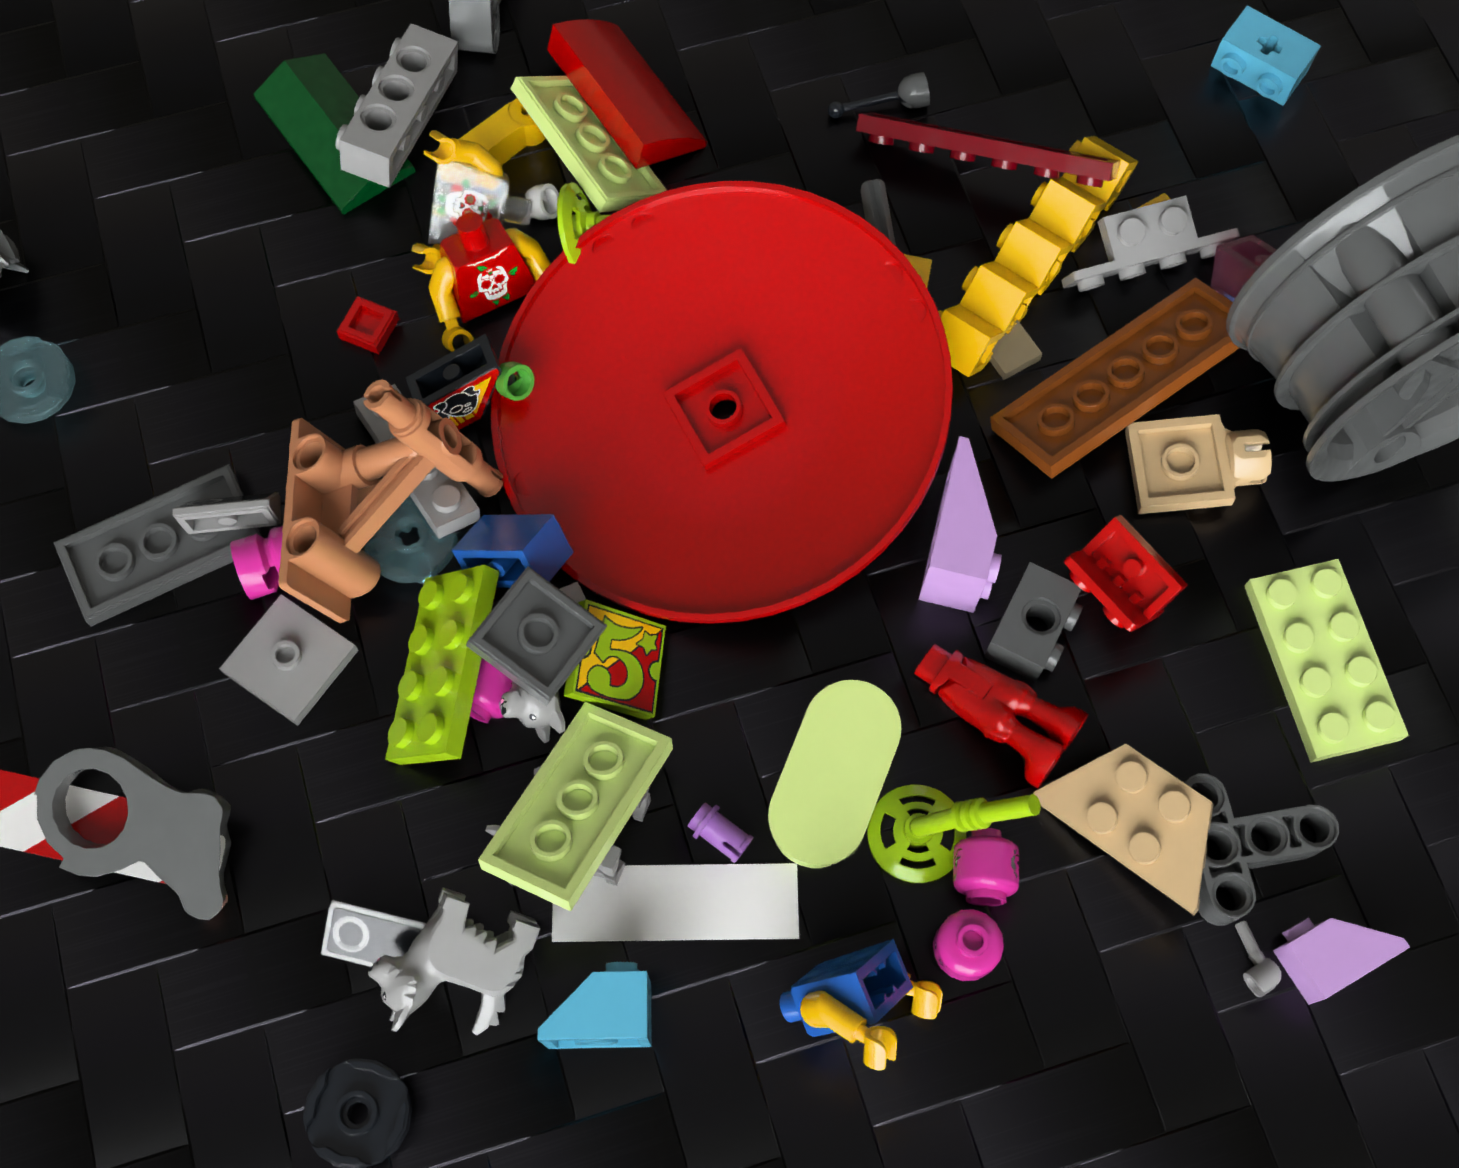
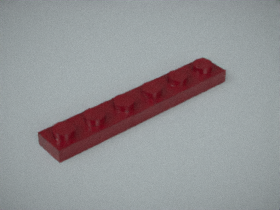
(1004, 152)

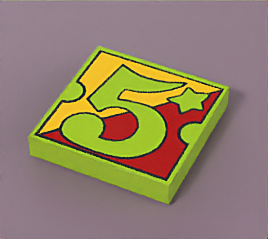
(622, 664)

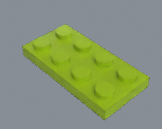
(440, 667)

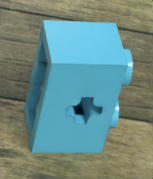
(1265, 55)

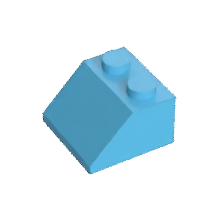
(603, 1012)

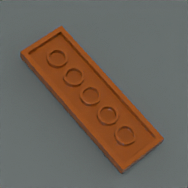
(1118, 379)

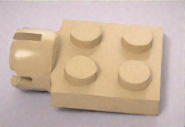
(1193, 462)

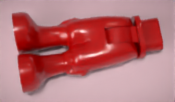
(992, 702)

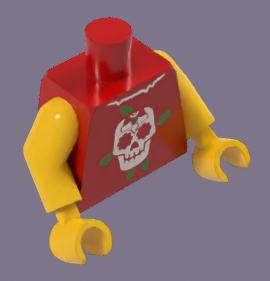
(481, 272)

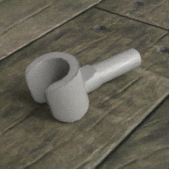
(1265, 972)

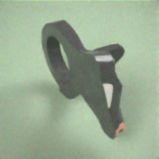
(168, 829)

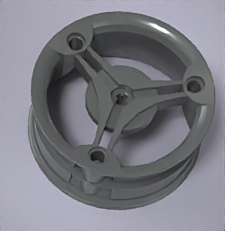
(1366, 319)

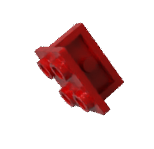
(1125, 575)

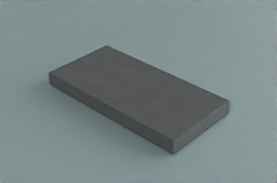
(146, 550)

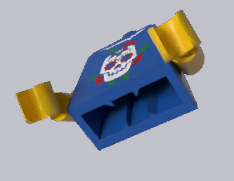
(857, 992)

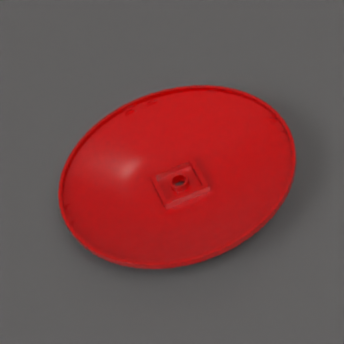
(707, 302)

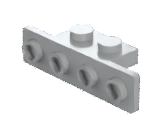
(1146, 237)

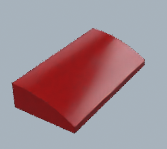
(623, 91)

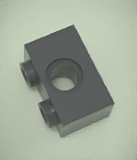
(1040, 596)

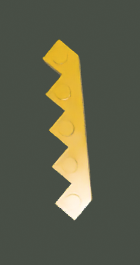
(1028, 259)

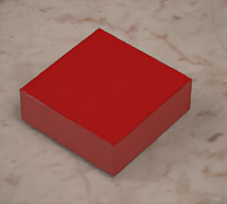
(368, 325)

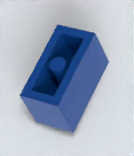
(514, 543)

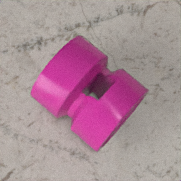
(258, 562)

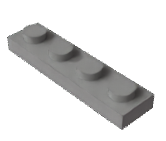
(440, 500)

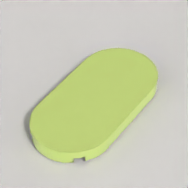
(834, 773)

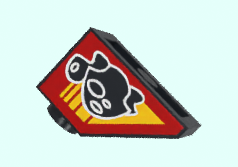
(459, 382)

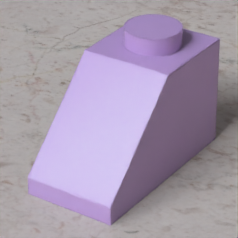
(1333, 955)

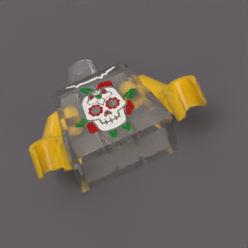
(464, 183)

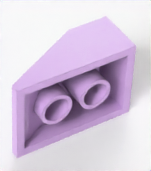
(964, 539)

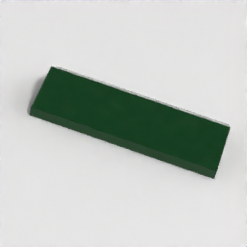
(309, 106)

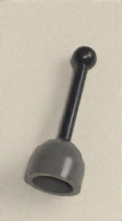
(911, 92)

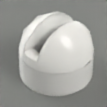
(544, 201)

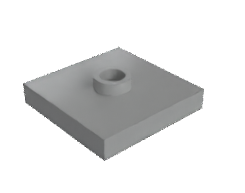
(289, 659)

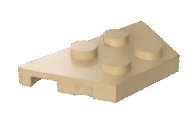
(1138, 818)

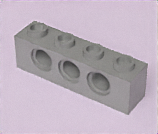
(397, 105)

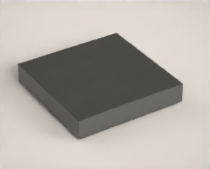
(536, 635)

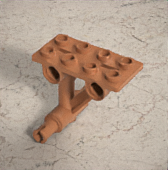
(341, 501)

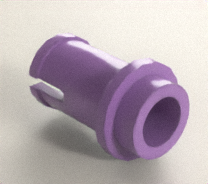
(719, 832)

